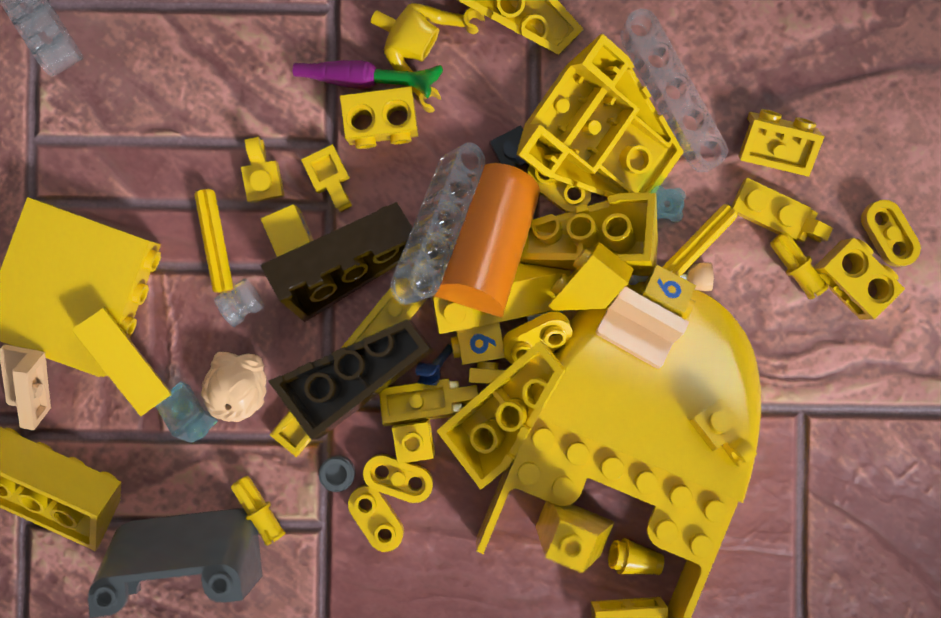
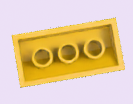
(56, 490)

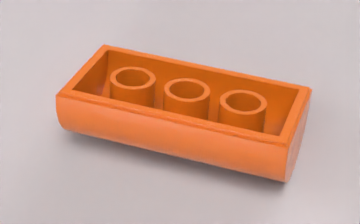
(491, 240)

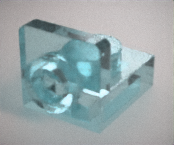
(185, 414)

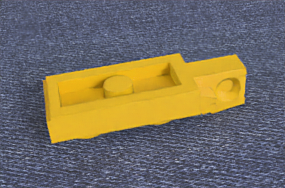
(778, 212)
(423, 401)

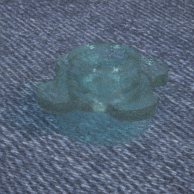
(675, 197)

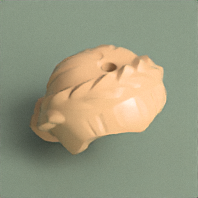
(234, 382)

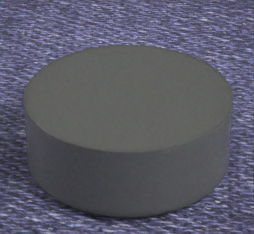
(337, 473)

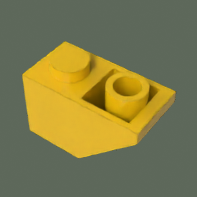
(593, 283)

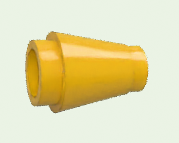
(633, 558)

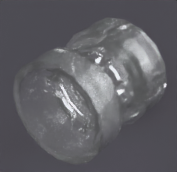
(239, 302)

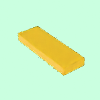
(121, 361)

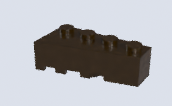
(338, 262)
(344, 381)

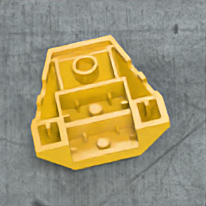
(600, 127)

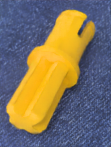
(798, 265)
(257, 510)

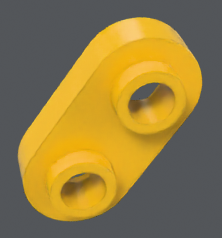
(556, 192)
(891, 231)
(538, 329)
(397, 481)
(377, 518)

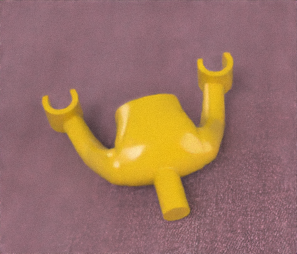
(414, 36)

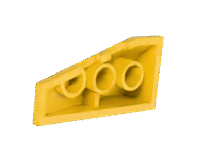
(538, 20)
(621, 223)
(527, 297)
(498, 420)

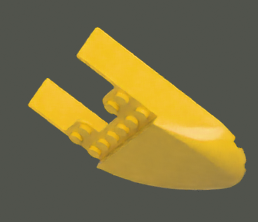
(634, 433)

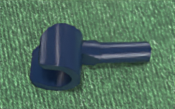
(431, 373)

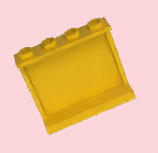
(64, 272)

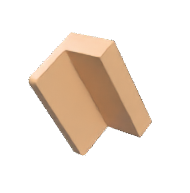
(641, 327)
(26, 383)

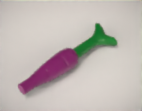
(365, 75)

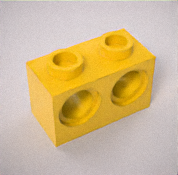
(379, 106)
(853, 286)

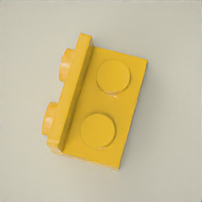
(781, 142)

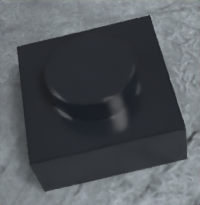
(506, 147)

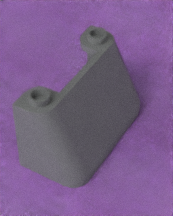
(210, 543)

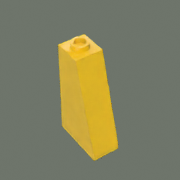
(572, 535)

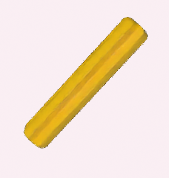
(213, 240)
(701, 240)

